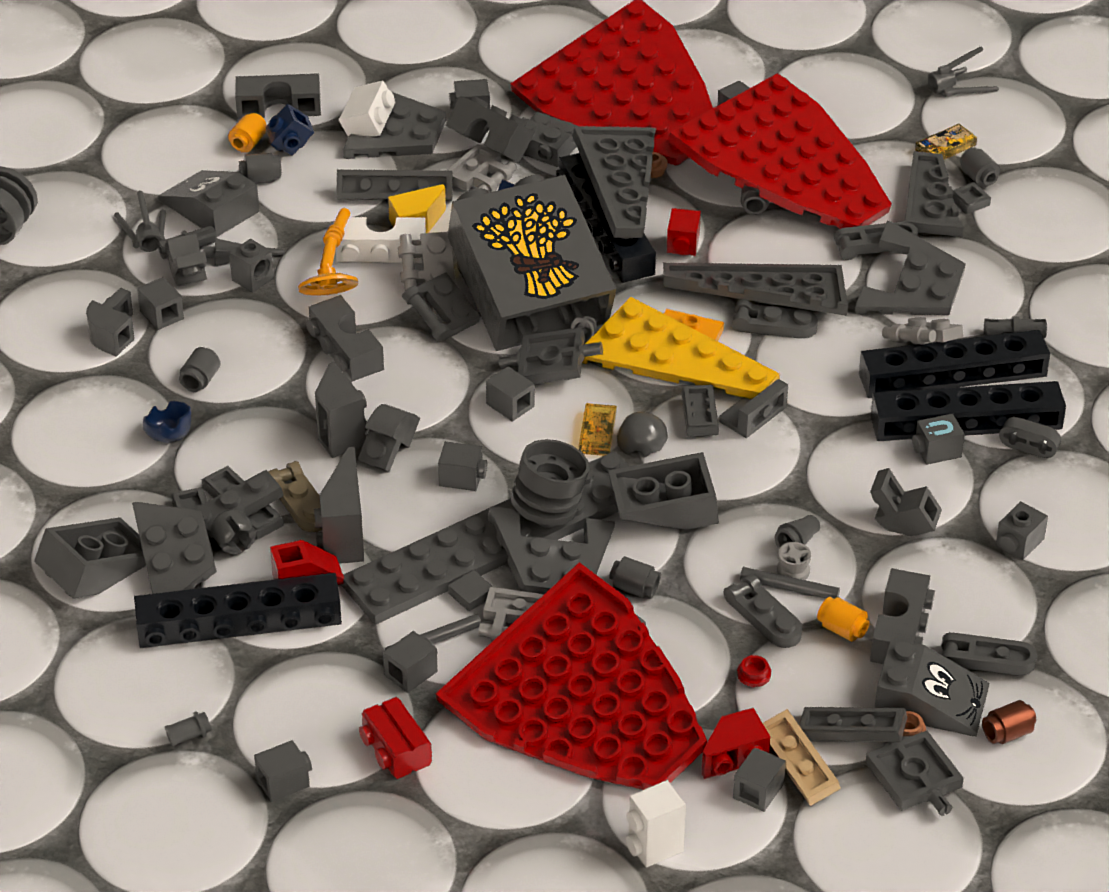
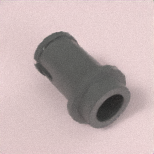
(188, 728)

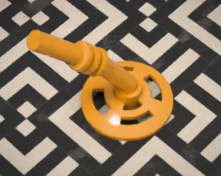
(326, 281)

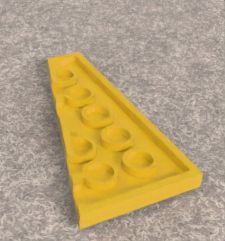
(671, 351)

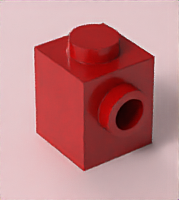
(683, 231)

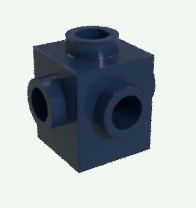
(289, 130)

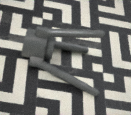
(945, 78)
(147, 232)

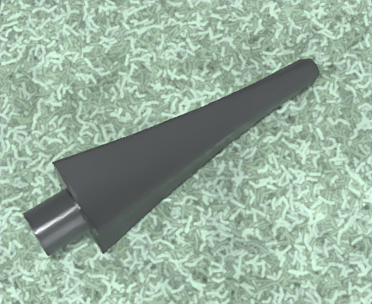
(223, 247)

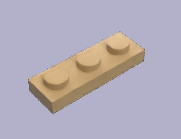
(802, 759)

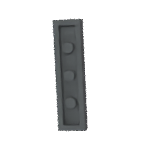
(386, 183)

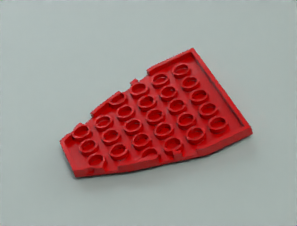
(621, 75)
(788, 151)
(581, 689)

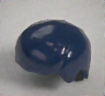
(168, 424)

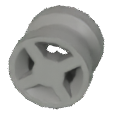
(794, 560)

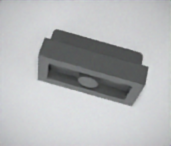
(751, 414)

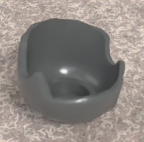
(642, 433)

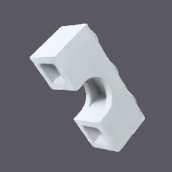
(368, 246)

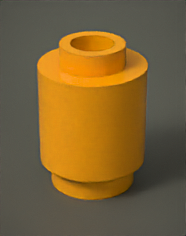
(247, 132)
(843, 618)

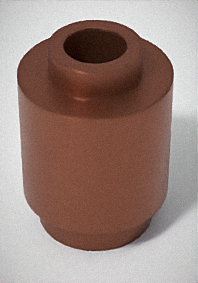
(1009, 722)

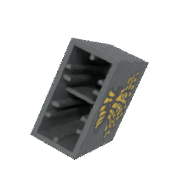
(529, 259)

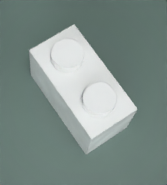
(367, 110)
(656, 824)

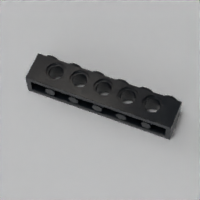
(627, 257)
(955, 363)
(976, 408)
(237, 610)

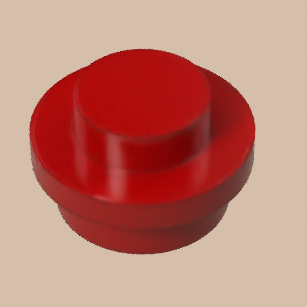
(754, 671)

